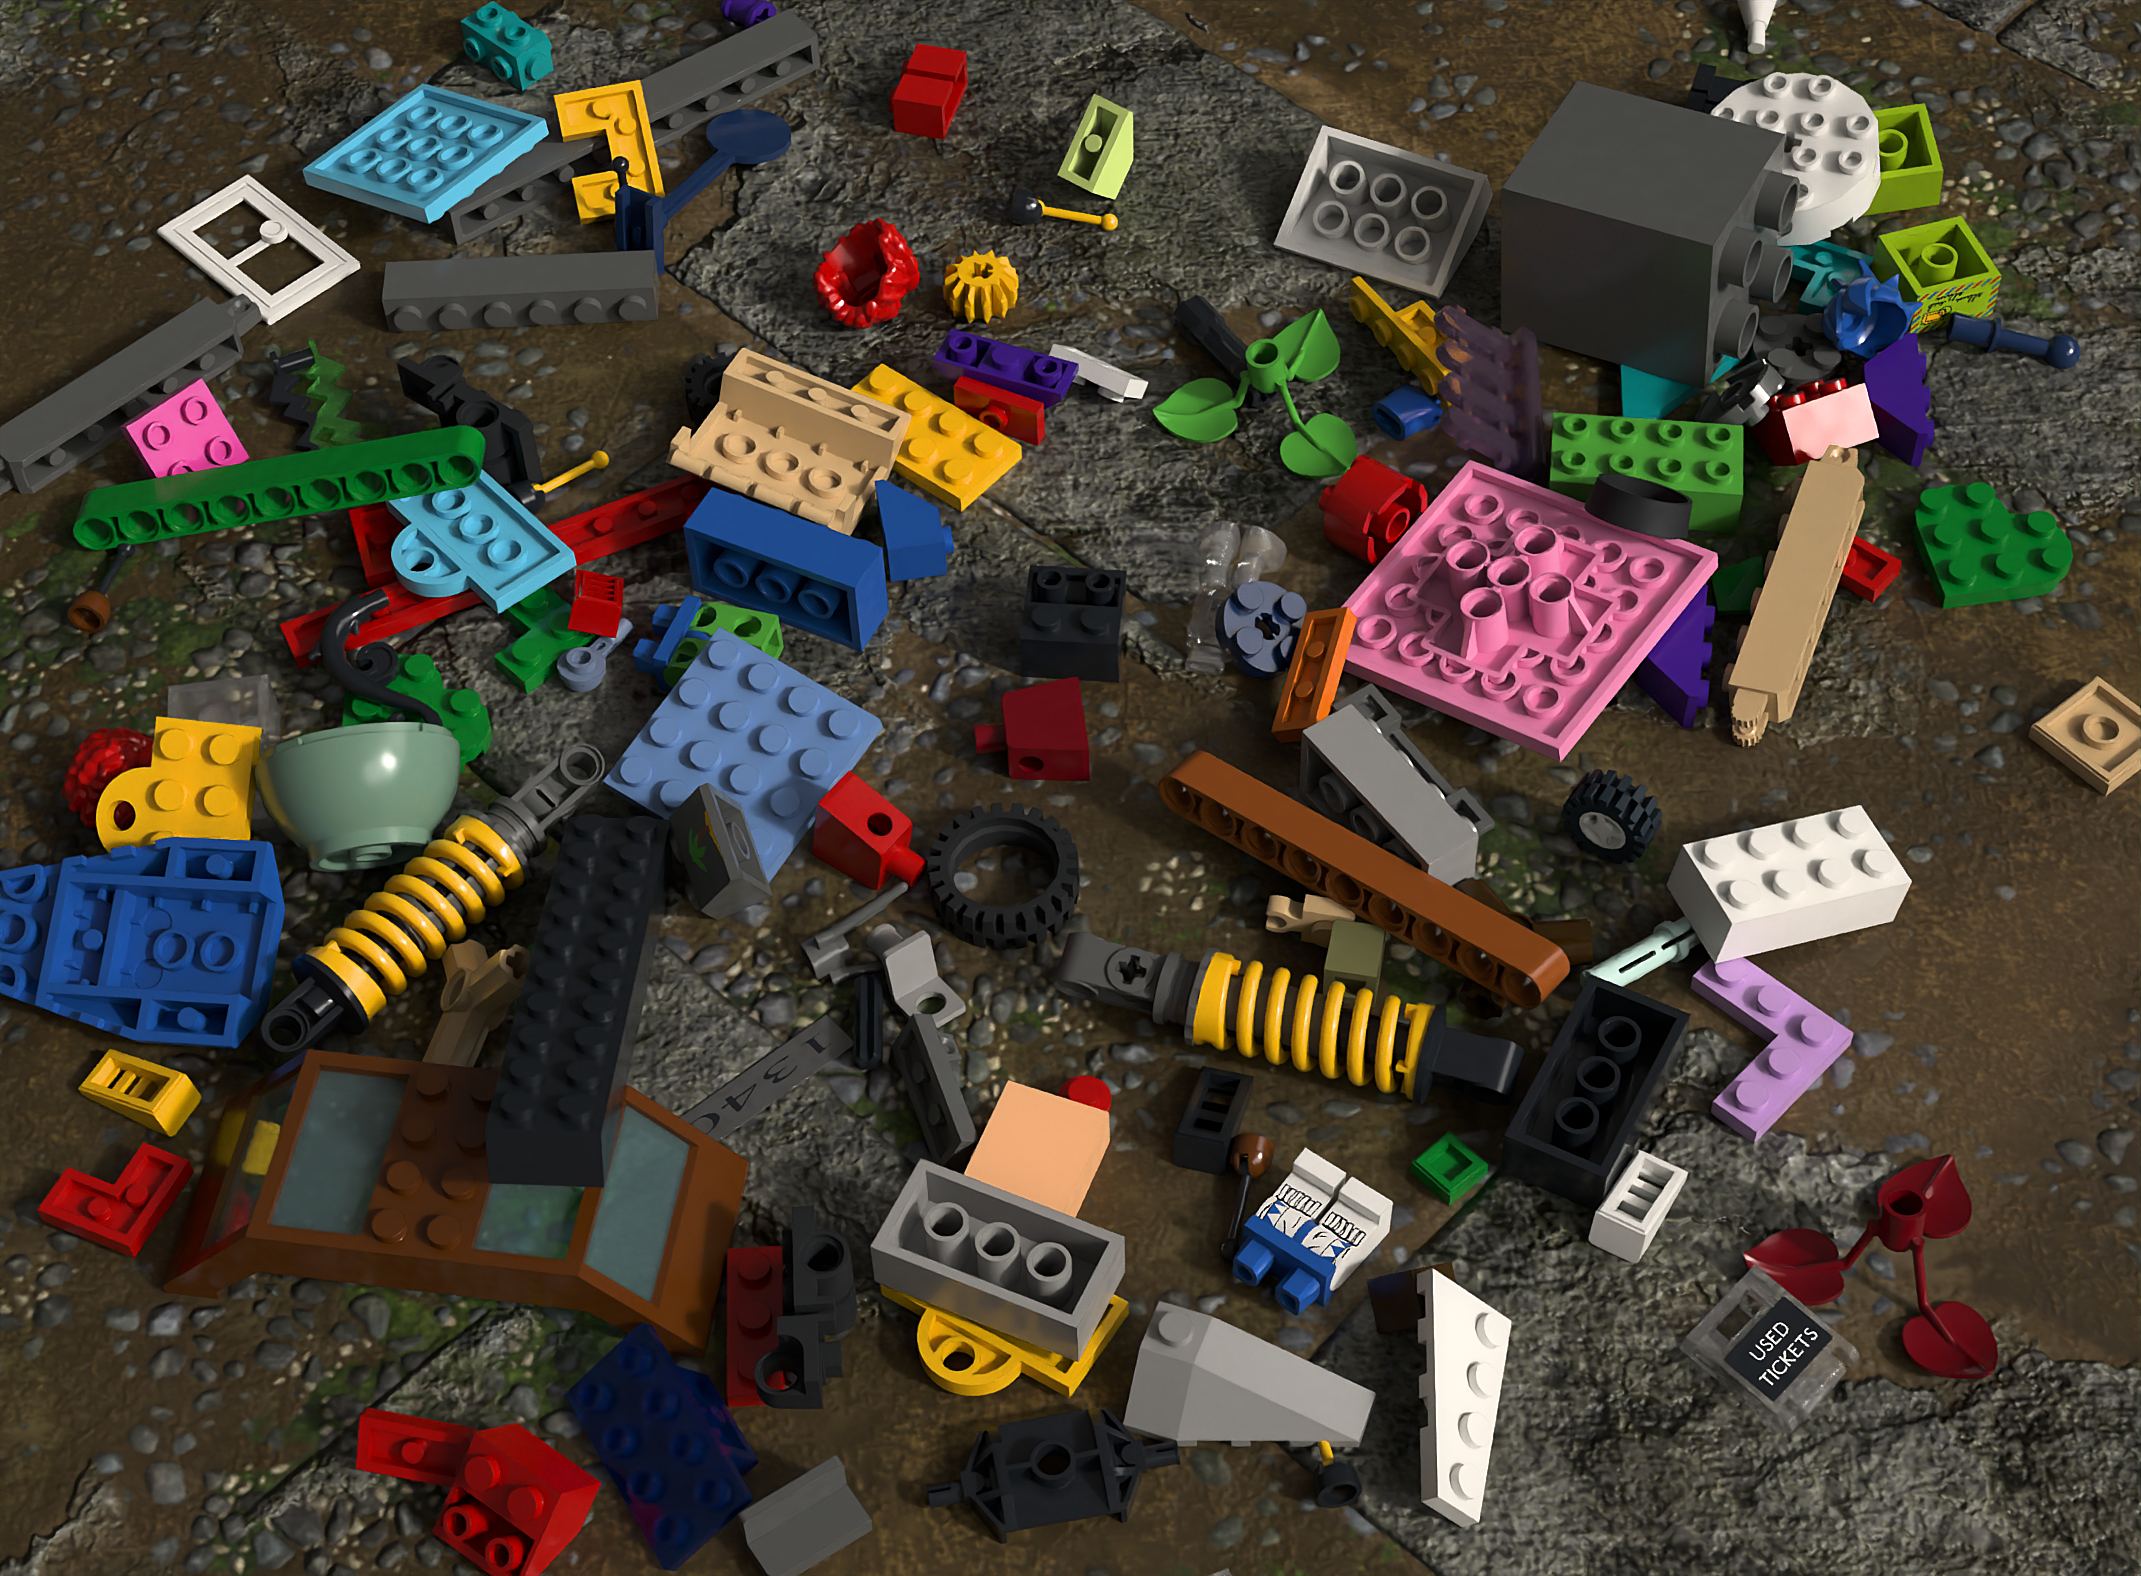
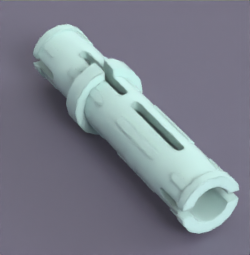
(1662, 934)

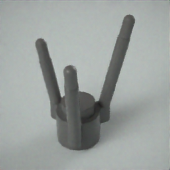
(829, 950)

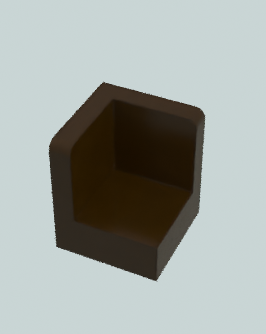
(1396, 1298)

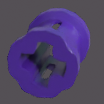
(747, 11)

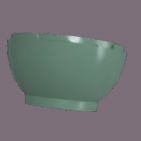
(361, 792)

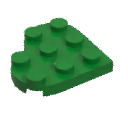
(1983, 551)
(458, 709)

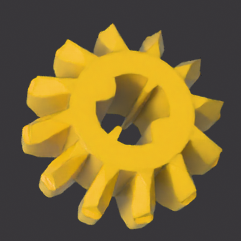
(980, 286)

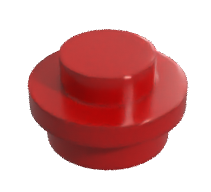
(1087, 1091)

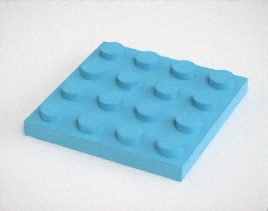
(426, 152)

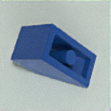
(911, 534)

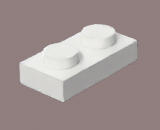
(1113, 381)

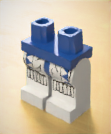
(1312, 1233)

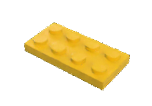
(943, 445)

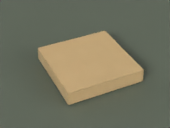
(2094, 735)

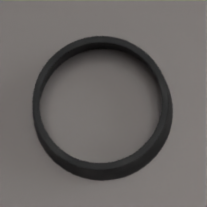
(1640, 506)

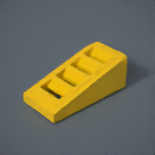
(165, 1109)

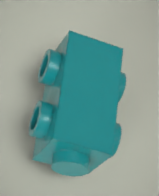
(507, 45)

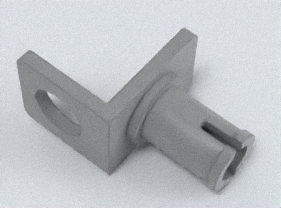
(912, 972)

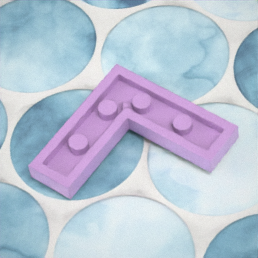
(1799, 1051)

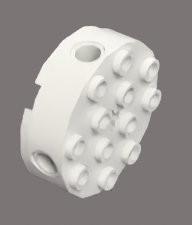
(1826, 145)

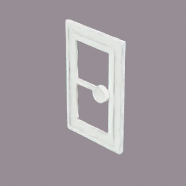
(280, 224)

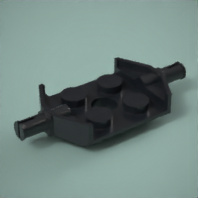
(1015, 1495)

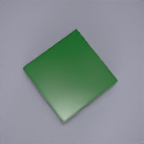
(1449, 1168)

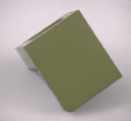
(1354, 958)

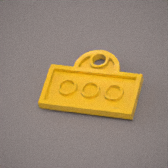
(194, 789)
(997, 1355)

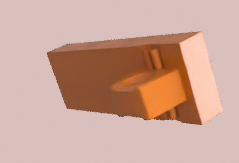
(1314, 672)

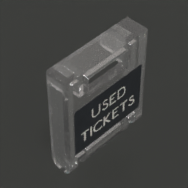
(1776, 1356)

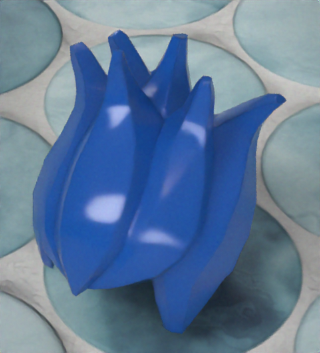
(1866, 314)

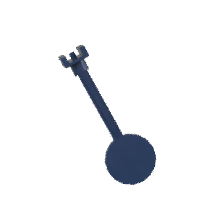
(733, 137)

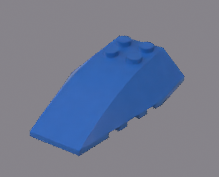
(148, 939)

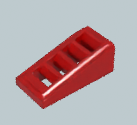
(596, 603)

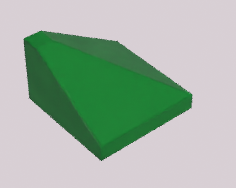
(1736, 585)

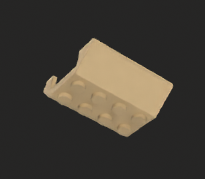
(794, 442)

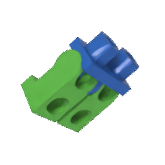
(689, 630)

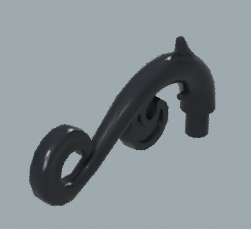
(377, 655)

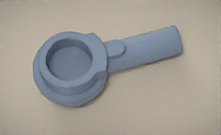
(585, 666)

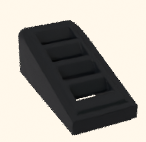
(1210, 1148)

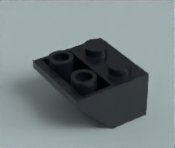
(1073, 623)

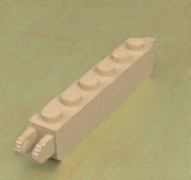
(1795, 595)

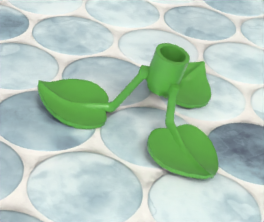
(1304, 349)

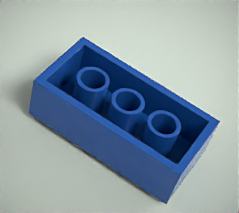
(787, 568)

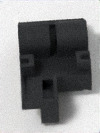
(508, 433)
(818, 1304)

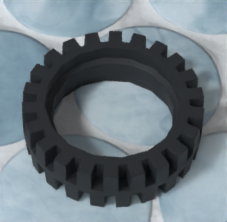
(1011, 922)

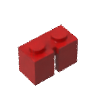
(929, 91)

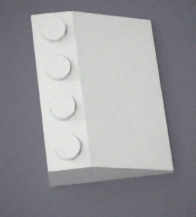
(1384, 212)

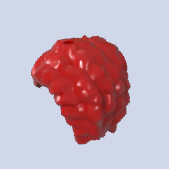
(866, 275)
(96, 763)

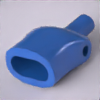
(1406, 412)

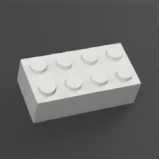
(1788, 883)

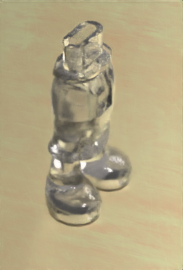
(1218, 546)

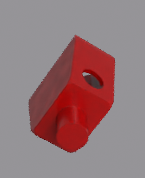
(865, 835)

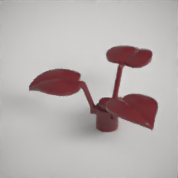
(1913, 1203)

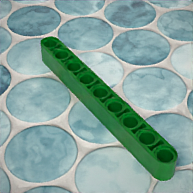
(280, 487)

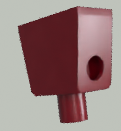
(1040, 733)

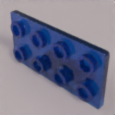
(665, 1444)

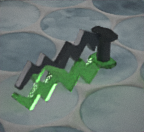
(326, 375)

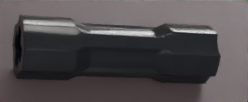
(1207, 330)

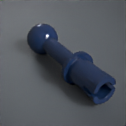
(2059, 351)

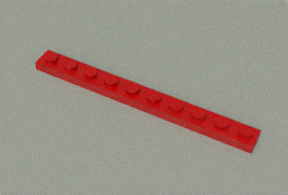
(587, 534)

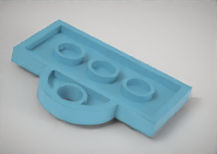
(477, 542)

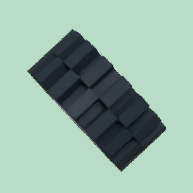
(1611, 816)

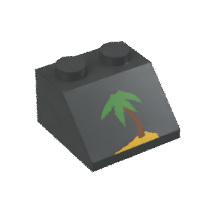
(717, 853)

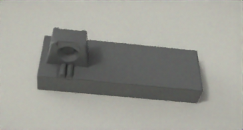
(927, 1068)

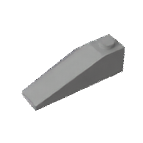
(1223, 1384)

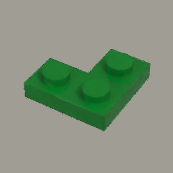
(546, 636)

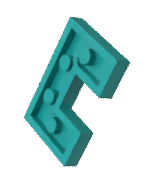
(1817, 266)

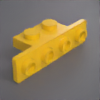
(1406, 332)

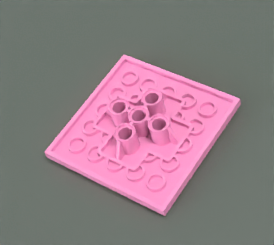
(1518, 609)

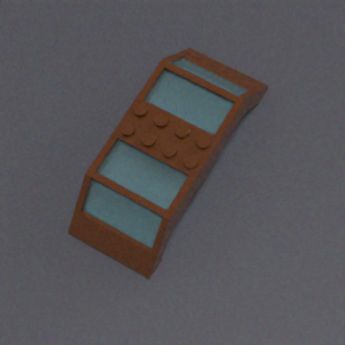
(385, 1183)

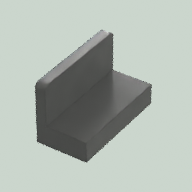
(803, 1521)

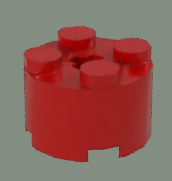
(1370, 509)

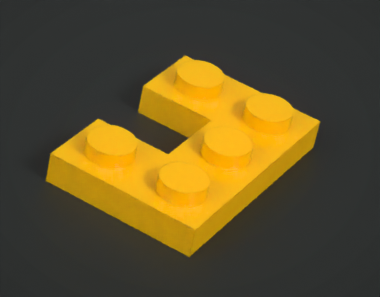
(623, 117)

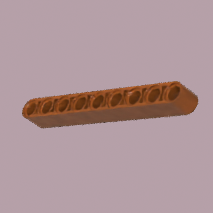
(1365, 879)

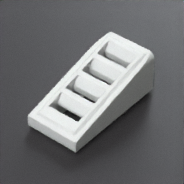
(1619, 1230)

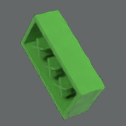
(1683, 455)

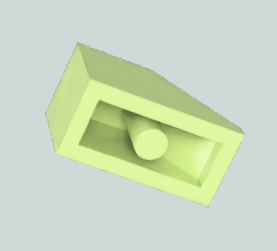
(1101, 149)

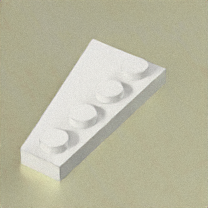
(1461, 1392)

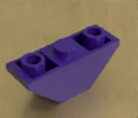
(1005, 366)
(1900, 399)
(1675, 663)

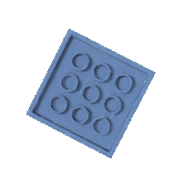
(752, 734)

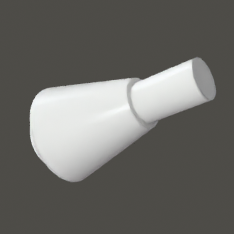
(1756, 18)

